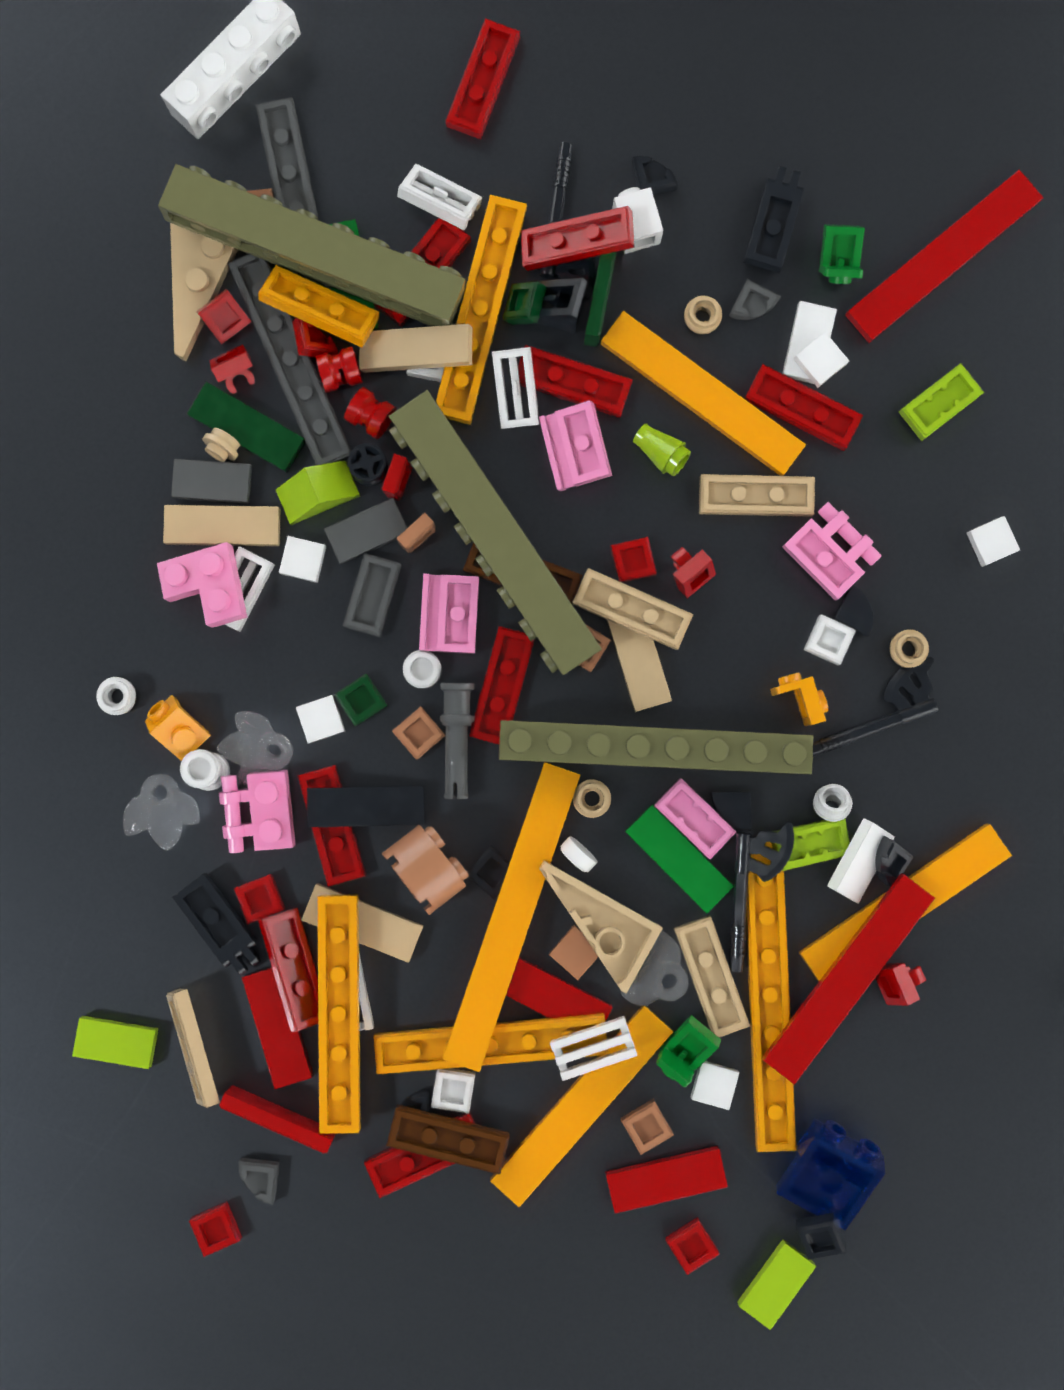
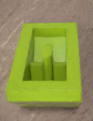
(317, 490)

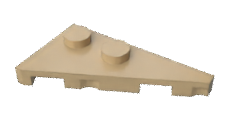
(197, 276)
(612, 929)

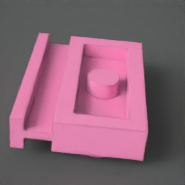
(575, 446)
(449, 613)

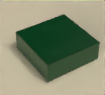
(524, 303)
(361, 700)

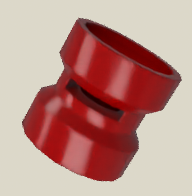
(339, 369)
(367, 412)

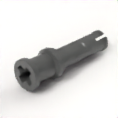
(456, 719)

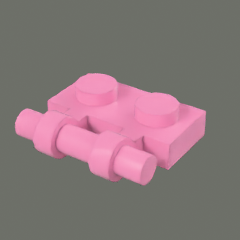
(824, 558)
(269, 808)

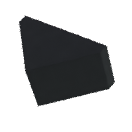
(562, 303)

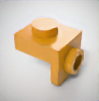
(809, 700)
(175, 727)

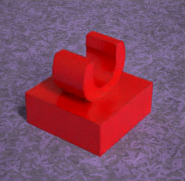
(231, 364)
(692, 572)
(899, 982)

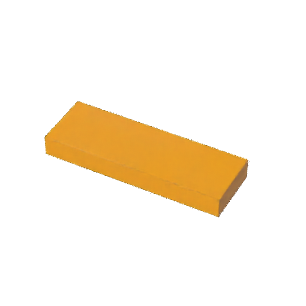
(318, 306)

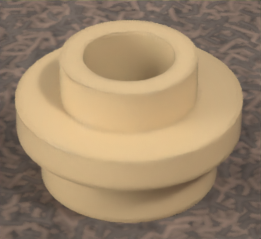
(706, 304)
(221, 445)
(920, 646)
(603, 803)

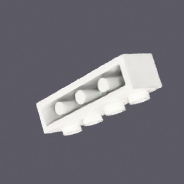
(231, 64)

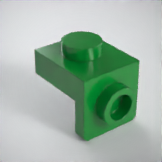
(841, 253)
(687, 1050)

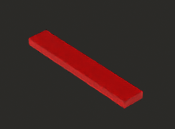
(944, 256)
(848, 978)

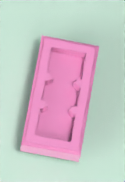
(695, 818)

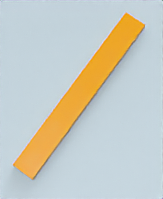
(511, 918)
(769, 1008)

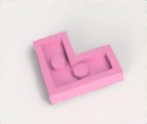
(213, 576)

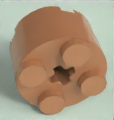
(426, 868)

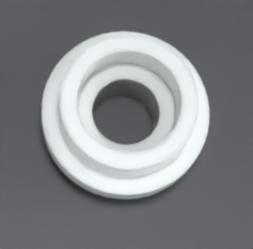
(105, 691)
(833, 793)

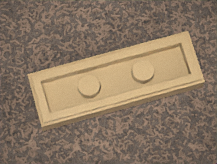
(417, 348)
(756, 495)
(221, 524)
(632, 609)
(640, 668)
(377, 926)
(711, 976)
(192, 1048)

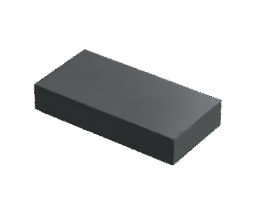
(211, 481)
(366, 531)
(372, 595)

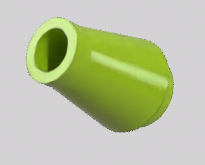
(663, 450)

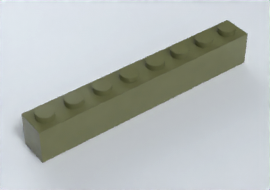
(311, 246)
(494, 532)
(655, 747)

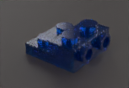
(832, 1172)

